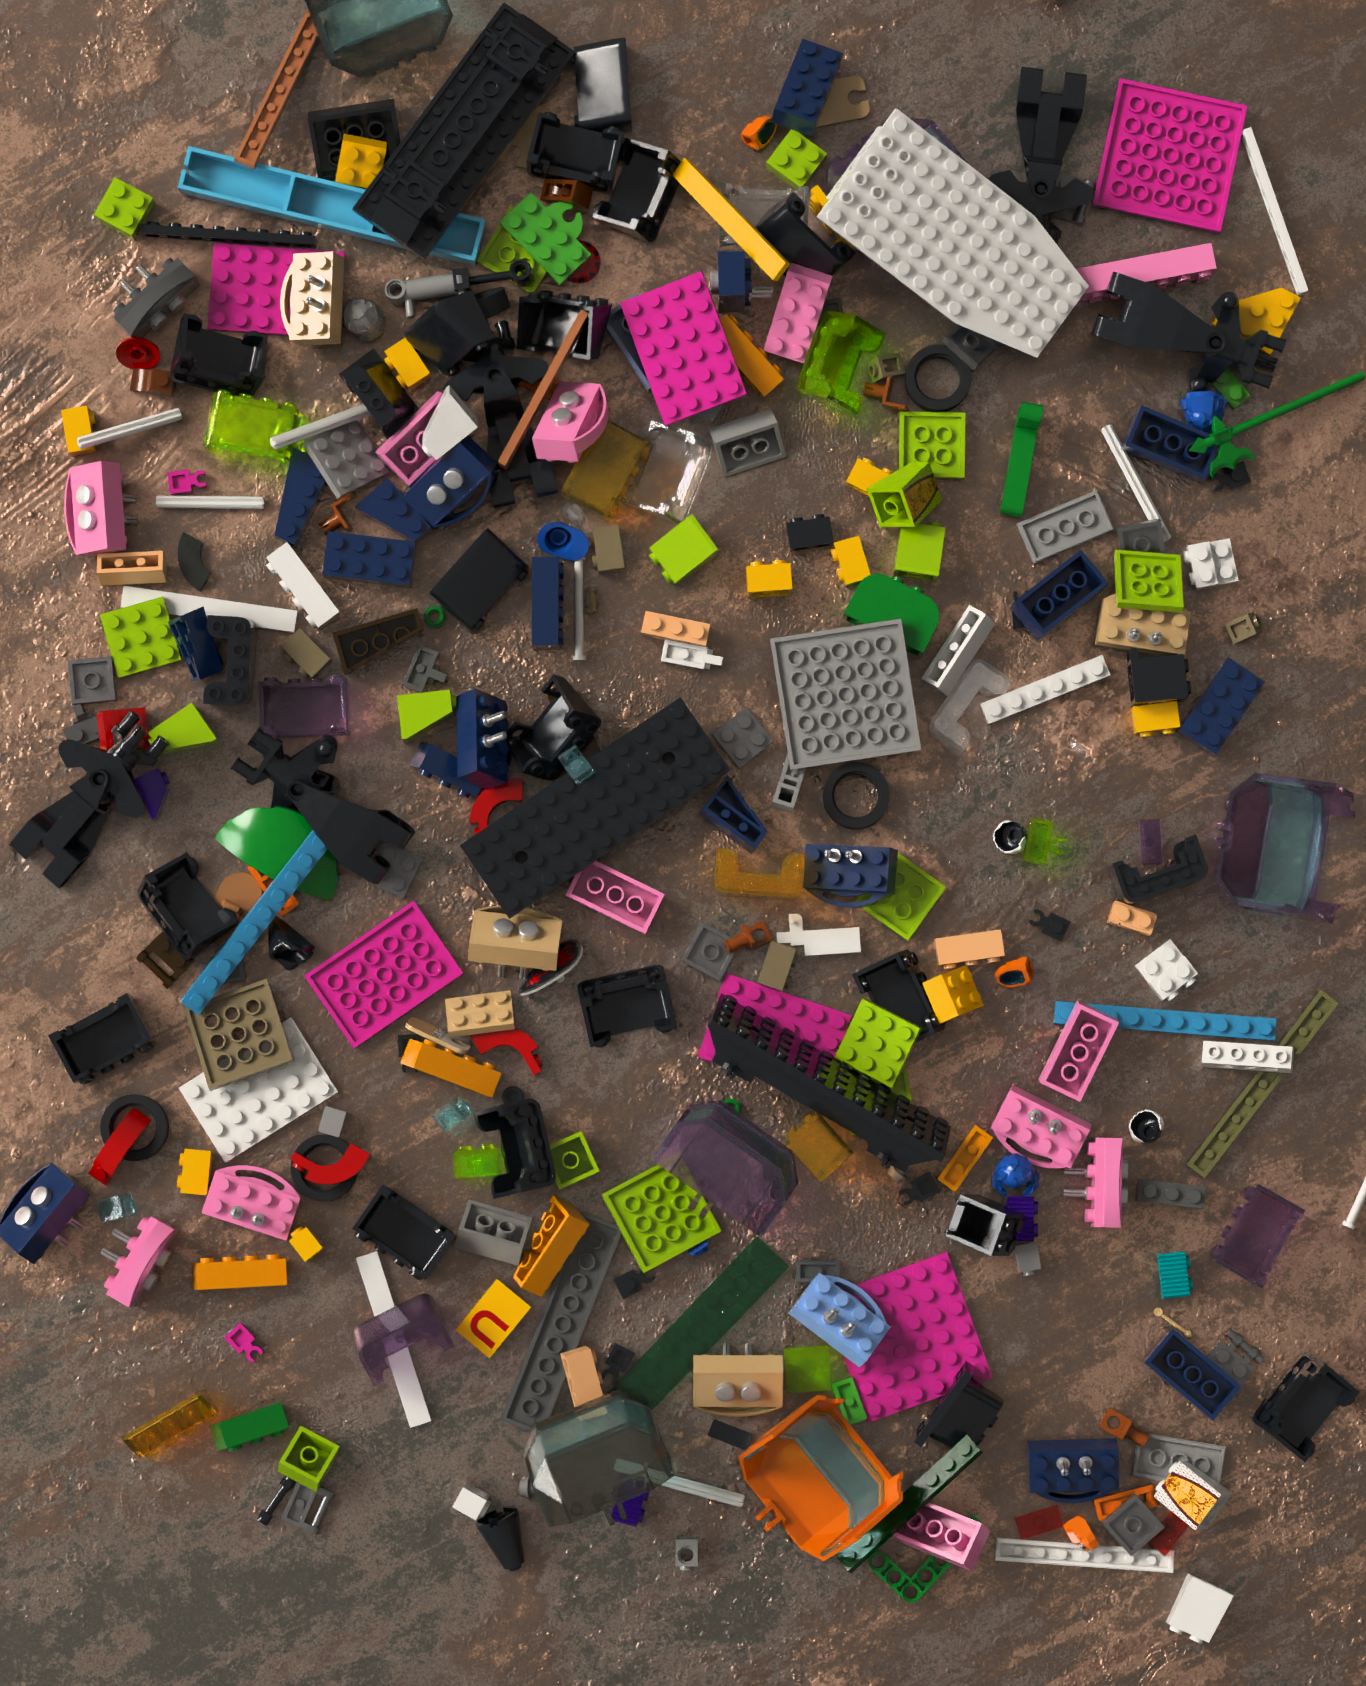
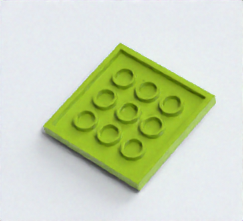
(657, 1218)

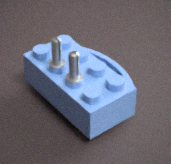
(841, 1317)

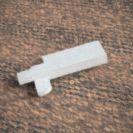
(821, 941)

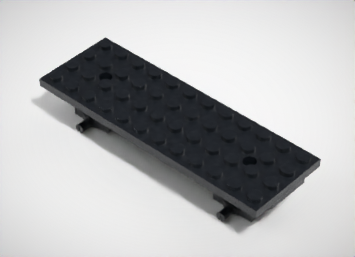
(464, 131)
(578, 824)
(758, 1047)

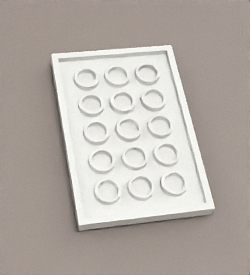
(261, 1104)

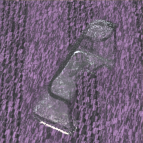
(669, 473)

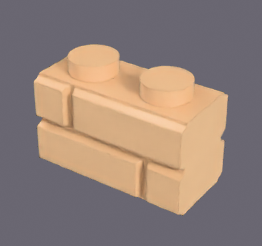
(1132, 918)

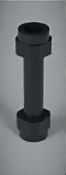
(265, 1515)

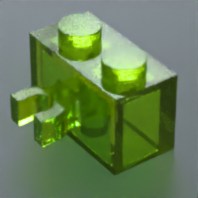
(1038, 842)
(476, 1162)

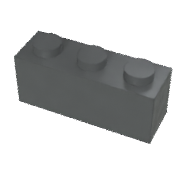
(1170, 1193)

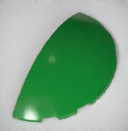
(270, 838)

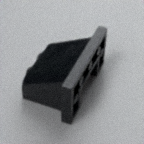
(379, 392)
(961, 1412)

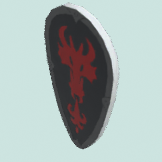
(569, 956)

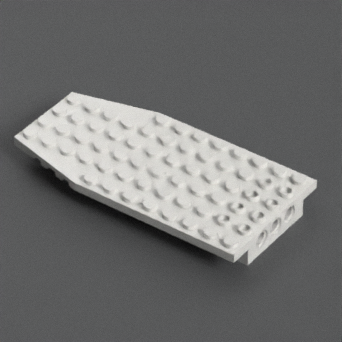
(953, 237)

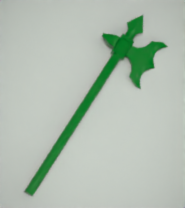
(1229, 454)

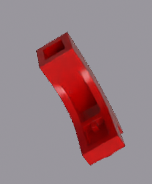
(491, 798)
(513, 1038)
(118, 1146)
(341, 1171)

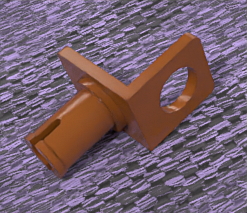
(884, 392)
(338, 518)
(746, 938)
(1125, 1428)

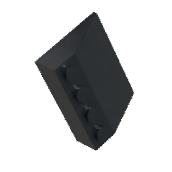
(367, 120)

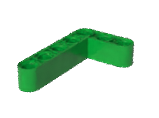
(1020, 458)
(913, 1580)

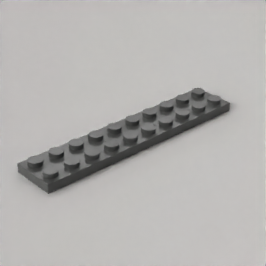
(561, 1324)

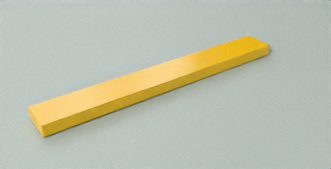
(731, 219)

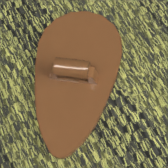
(239, 894)

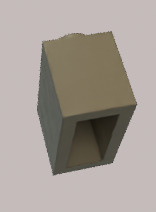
(608, 549)
(305, 654)
(777, 966)

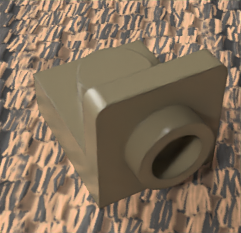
(885, 366)
(1244, 627)

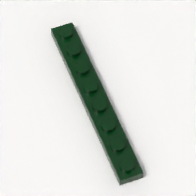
(913, 1501)

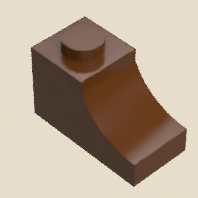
(567, 191)
(153, 382)

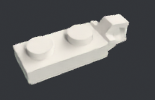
(689, 655)

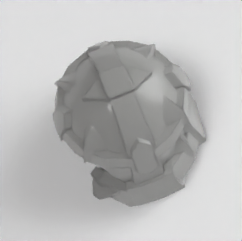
(363, 318)

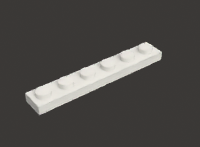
(1045, 689)

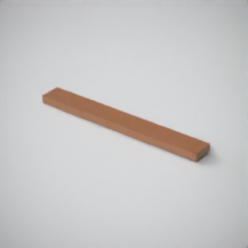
(277, 94)
(543, 389)

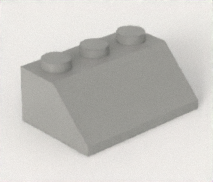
(747, 442)
(493, 1232)

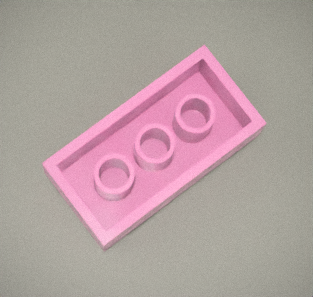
(797, 312)
(404, 448)
(616, 896)
(1078, 1050)
(944, 1535)

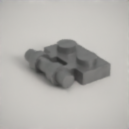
(1232, 1363)

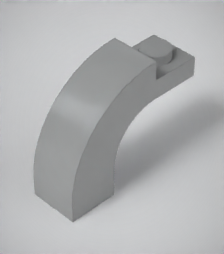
(788, 787)

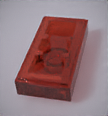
(1038, 1522)
(1169, 1535)

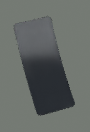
(730, 1434)

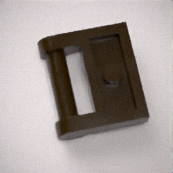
(164, 949)

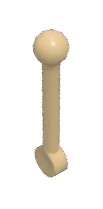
(1159, 1312)

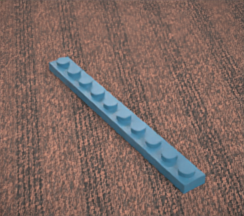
(254, 923)
(1180, 1021)

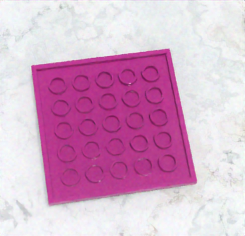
(1169, 155)
(925, 1341)

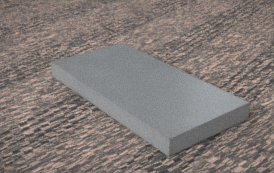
(1065, 527)
(1163, 1451)

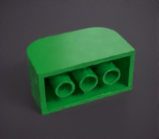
(888, 598)

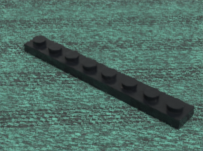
(219, 234)

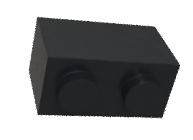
(809, 533)

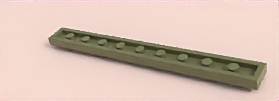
(1260, 1087)

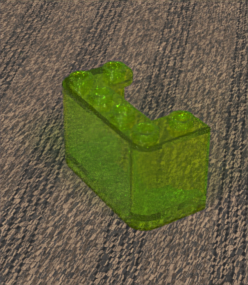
(834, 360)
(248, 424)

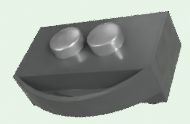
(160, 297)

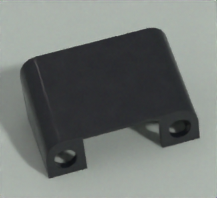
(547, 319)
(559, 727)
(898, 987)

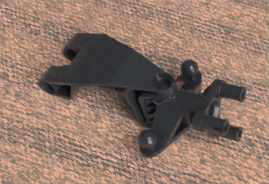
(1045, 130)
(1160, 322)
(495, 377)
(75, 821)
(344, 827)

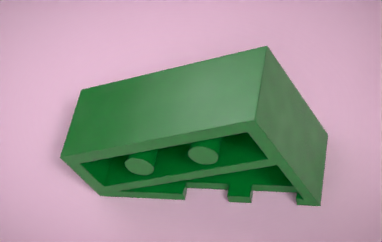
(249, 1427)

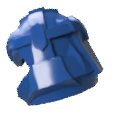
(1201, 408)
(1014, 1172)

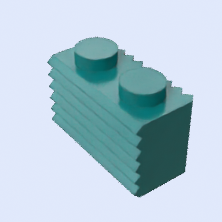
(1173, 1274)

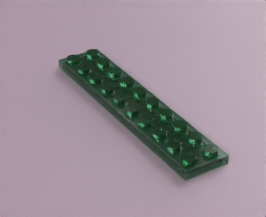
(704, 1322)

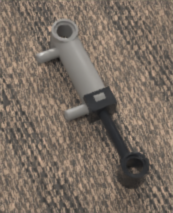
(451, 284)

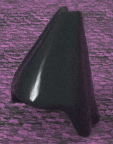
(287, 944)

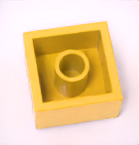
(360, 160)
(769, 579)
(953, 994)

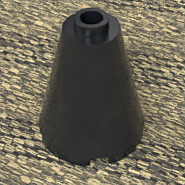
(503, 1536)

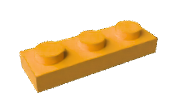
(965, 1158)

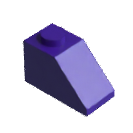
(153, 791)

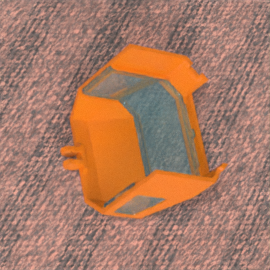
(819, 1479)

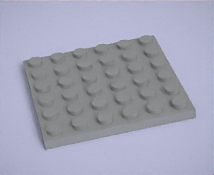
(845, 693)

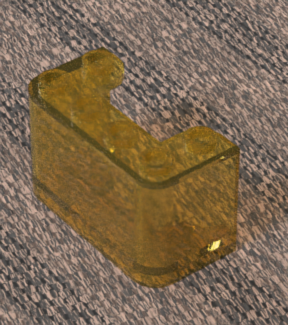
(605, 470)
(757, 885)
(818, 1146)

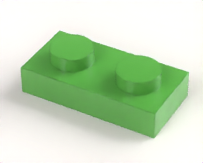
(1230, 389)
(852, 1407)

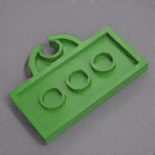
(548, 236)

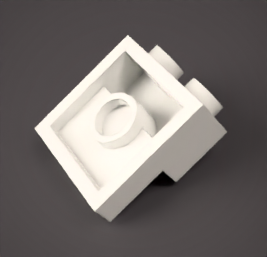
(1211, 564)
(1166, 970)

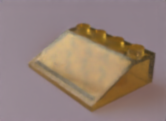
(170, 1424)

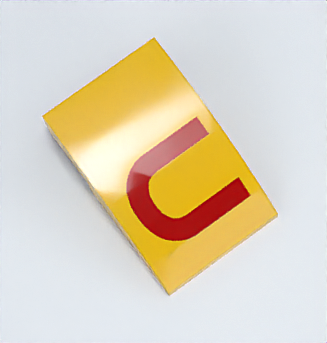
(493, 1318)

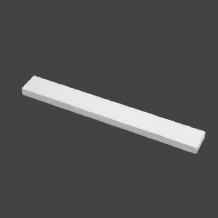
(1274, 212)
(180, 604)
(401, 1361)
(1073, 1555)

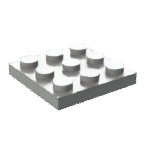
(346, 458)

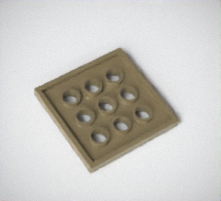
(258, 1062)

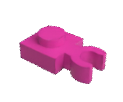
(182, 481)
(241, 1339)

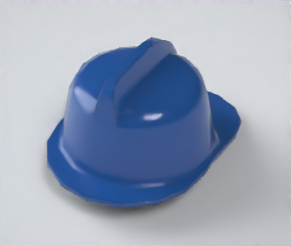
(563, 541)

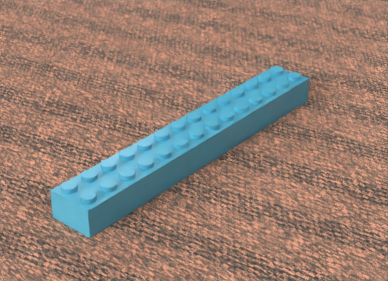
(308, 202)

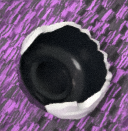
(1010, 837)
(1146, 1126)

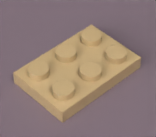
(479, 1013)

